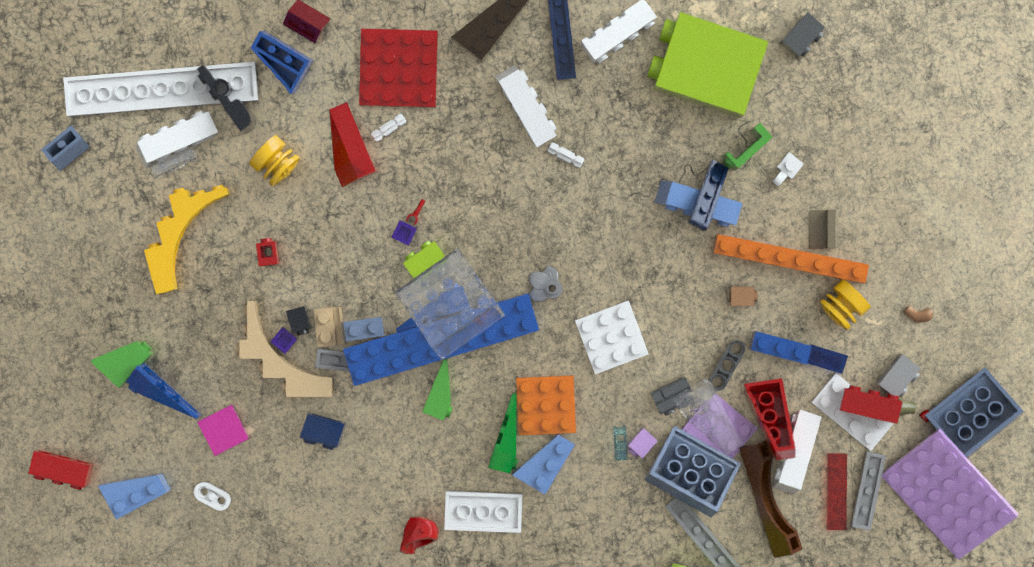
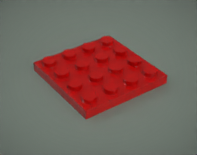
(398, 68)

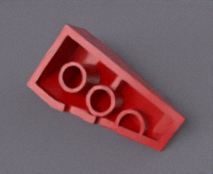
(350, 153)

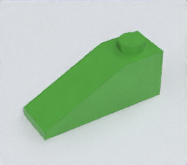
(440, 396)

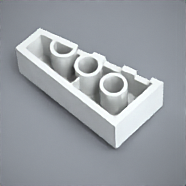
(618, 31)
(526, 106)
(176, 138)
(791, 472)

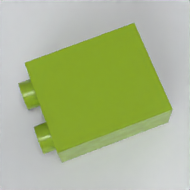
(707, 64)

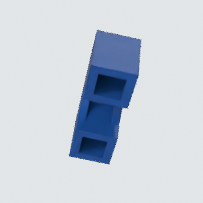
(780, 347)

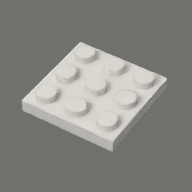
(611, 337)

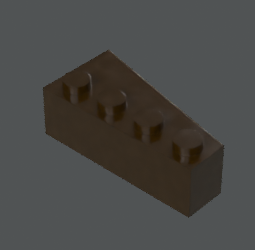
(488, 27)

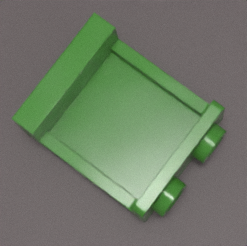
(762, 136)

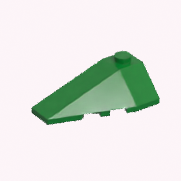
(504, 451)

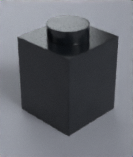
(299, 320)

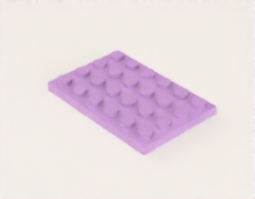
(949, 494)

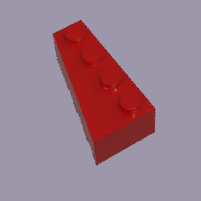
(771, 411)

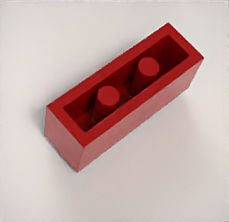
(871, 404)
(60, 469)

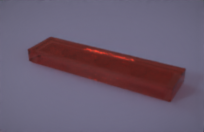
(836, 491)

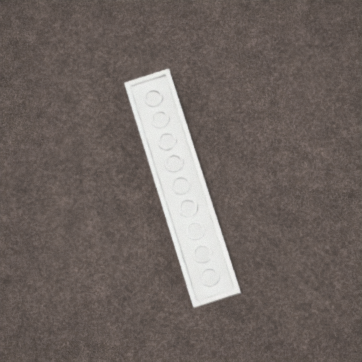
(156, 89)

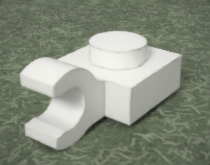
(788, 168)

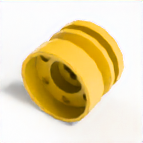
(276, 162)
(844, 305)

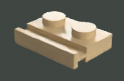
(329, 326)

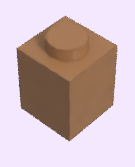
(742, 296)

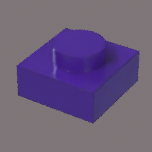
(404, 232)
(284, 340)

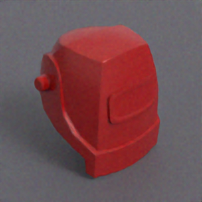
(418, 533)

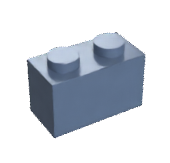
(65, 148)
(362, 329)

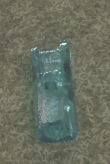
(620, 446)

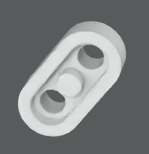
(212, 496)

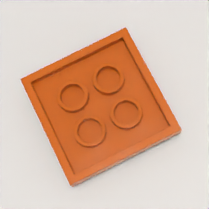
(546, 405)

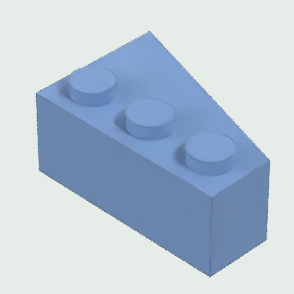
(545, 464)
(132, 493)

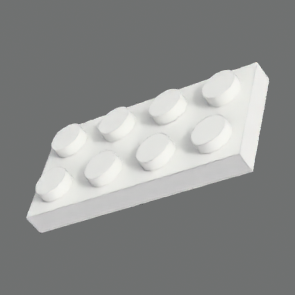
(863, 429)
(483, 511)

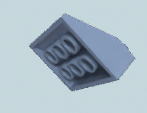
(975, 413)
(693, 472)

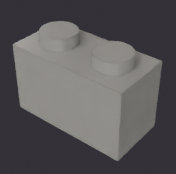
(898, 376)

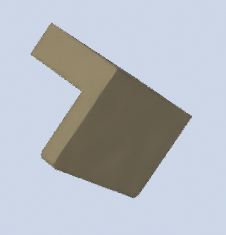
(822, 228)

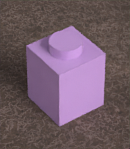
(641, 443)

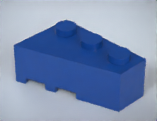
(283, 60)

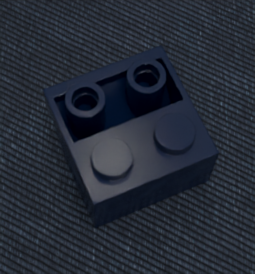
(322, 430)

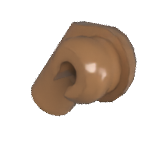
(918, 317)

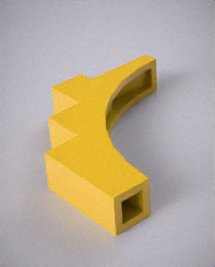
(162, 258)

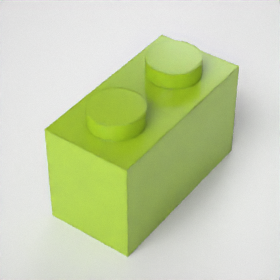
(423, 259)

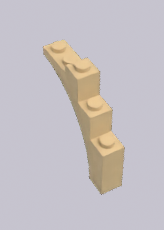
(257, 346)

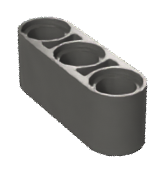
(733, 358)

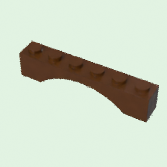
(780, 534)

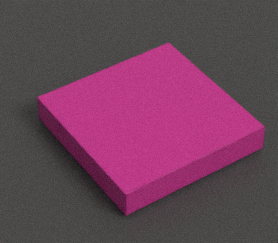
(223, 430)

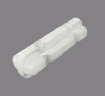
(388, 128)
(565, 155)

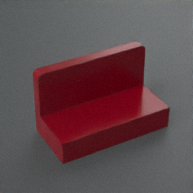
(306, 21)

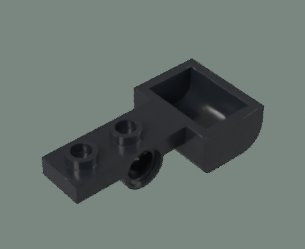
(236, 109)

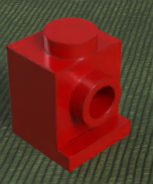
(263, 259)

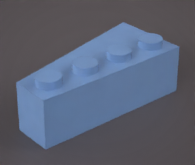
(683, 198)

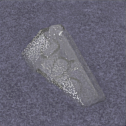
(706, 412)

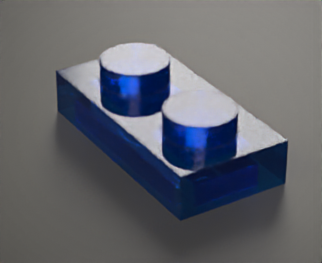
(827, 359)

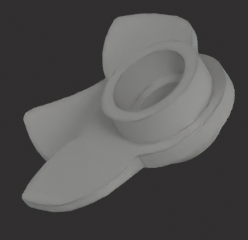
(542, 284)

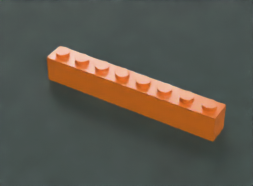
(790, 258)

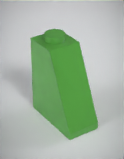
(121, 362)

